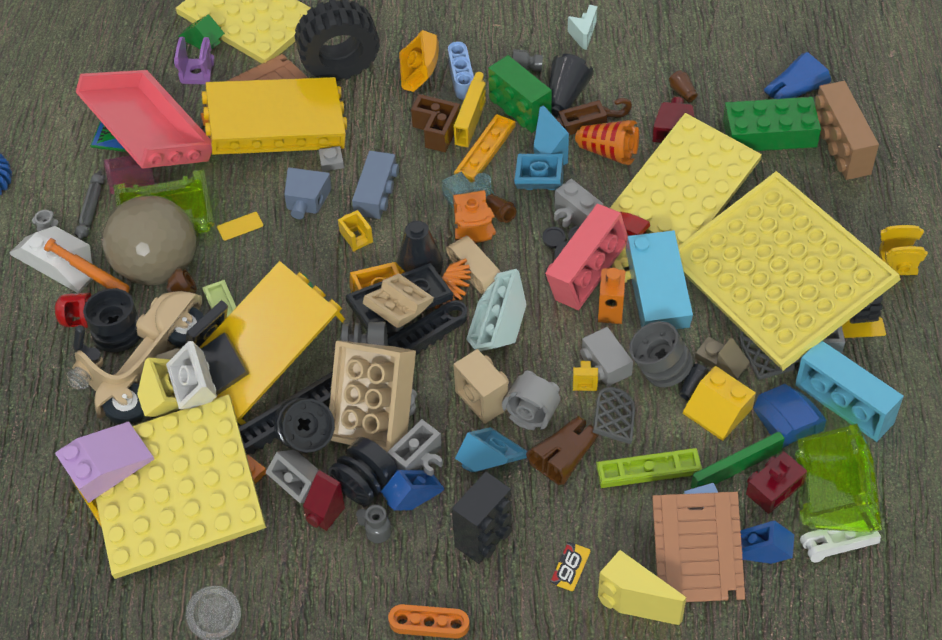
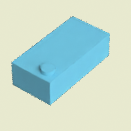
(658, 279)
(848, 390)

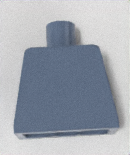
(306, 191)

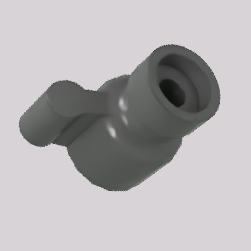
(527, 61)
(375, 522)

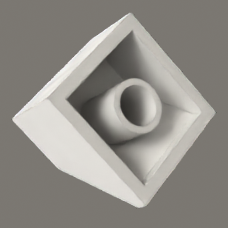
(191, 377)

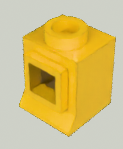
(352, 223)

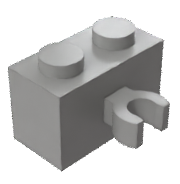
(573, 203)
(418, 449)

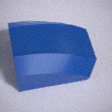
(789, 413)

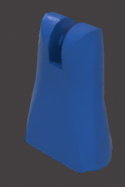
(799, 78)

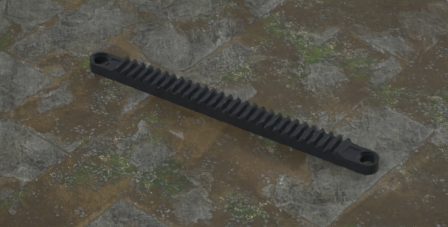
(414, 337)

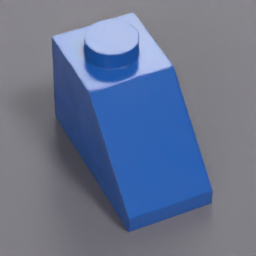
(410, 489)
(767, 543)

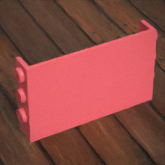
(144, 118)

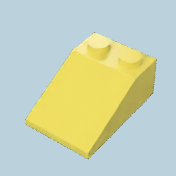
(638, 591)

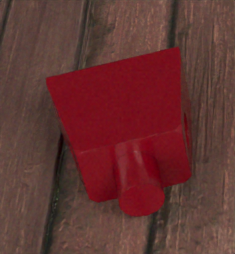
(668, 117)

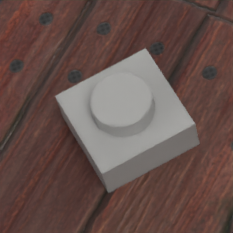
(331, 158)

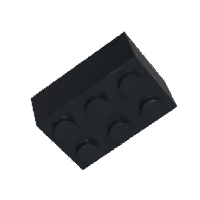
(482, 518)

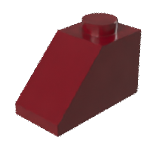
(323, 501)

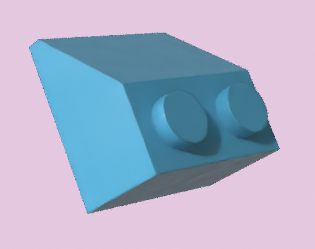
(539, 171)

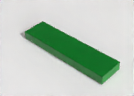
(739, 461)

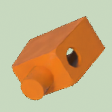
(611, 287)

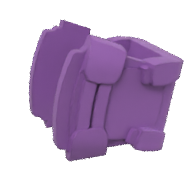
(185, 65)

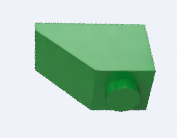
(203, 28)

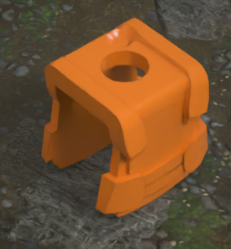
(473, 217)

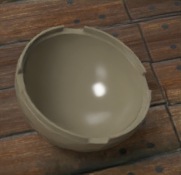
(148, 239)

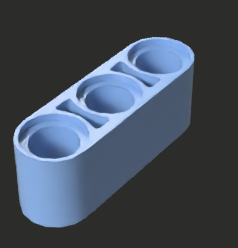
(460, 68)

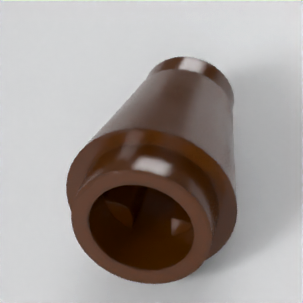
(683, 86)
(501, 208)

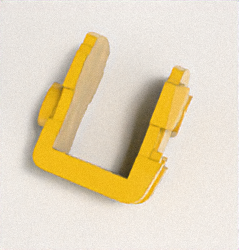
(898, 248)

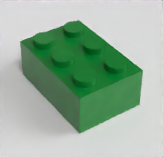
(518, 92)

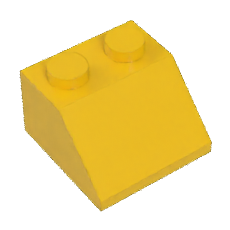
(719, 403)

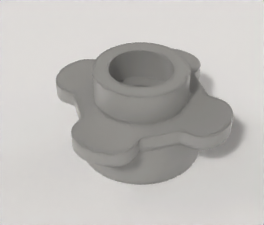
(44, 219)

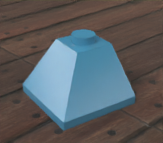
(550, 136)
(488, 449)

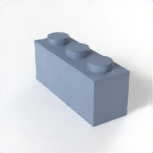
(375, 184)

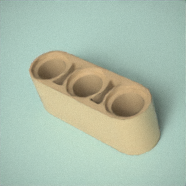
(481, 267)

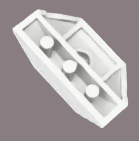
(32, 253)

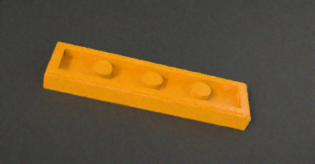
(486, 147)

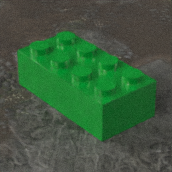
(773, 123)

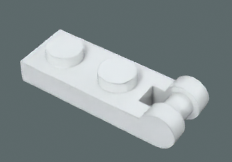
(835, 542)

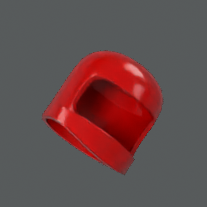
(71, 306)

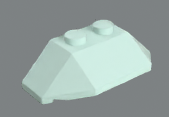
(498, 313)

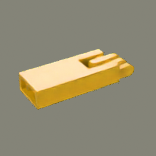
(470, 111)

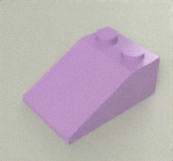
(104, 459)

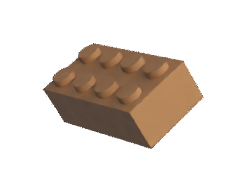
(845, 130)

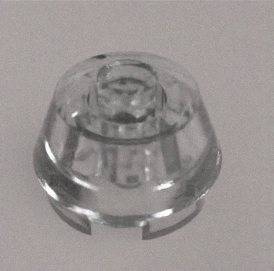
(213, 613)

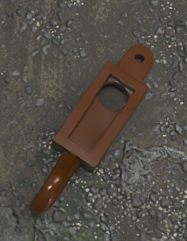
(591, 114)

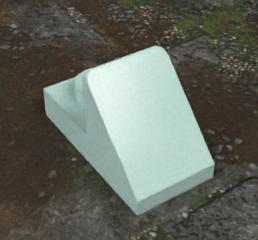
(582, 28)

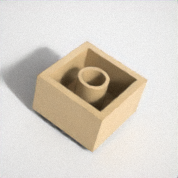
(480, 385)

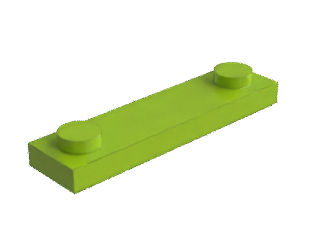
(648, 468)

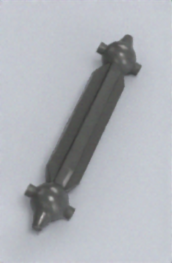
(90, 205)

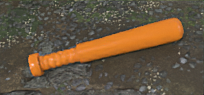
(86, 267)

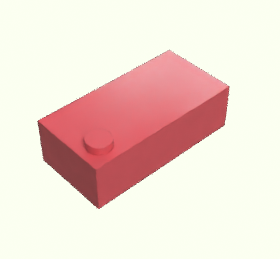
(589, 251)

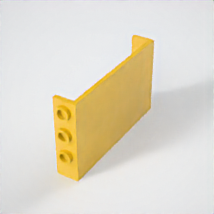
(274, 115)
(272, 331)

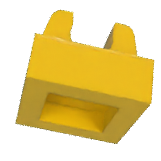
(585, 377)

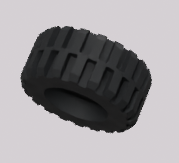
(334, 20)

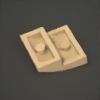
(398, 300)

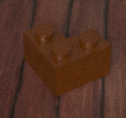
(436, 119)

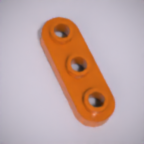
(418, 615)

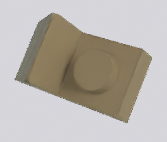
(726, 357)

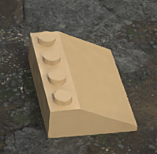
(371, 392)

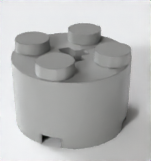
(531, 401)

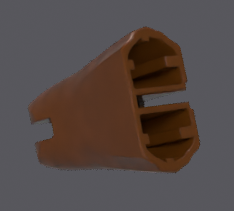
(562, 452)

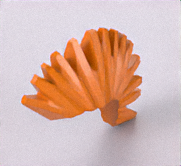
(454, 277)

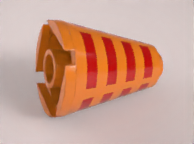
(610, 140)

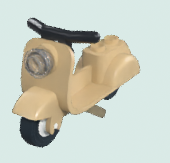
(162, 331)

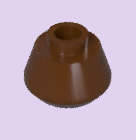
(181, 281)

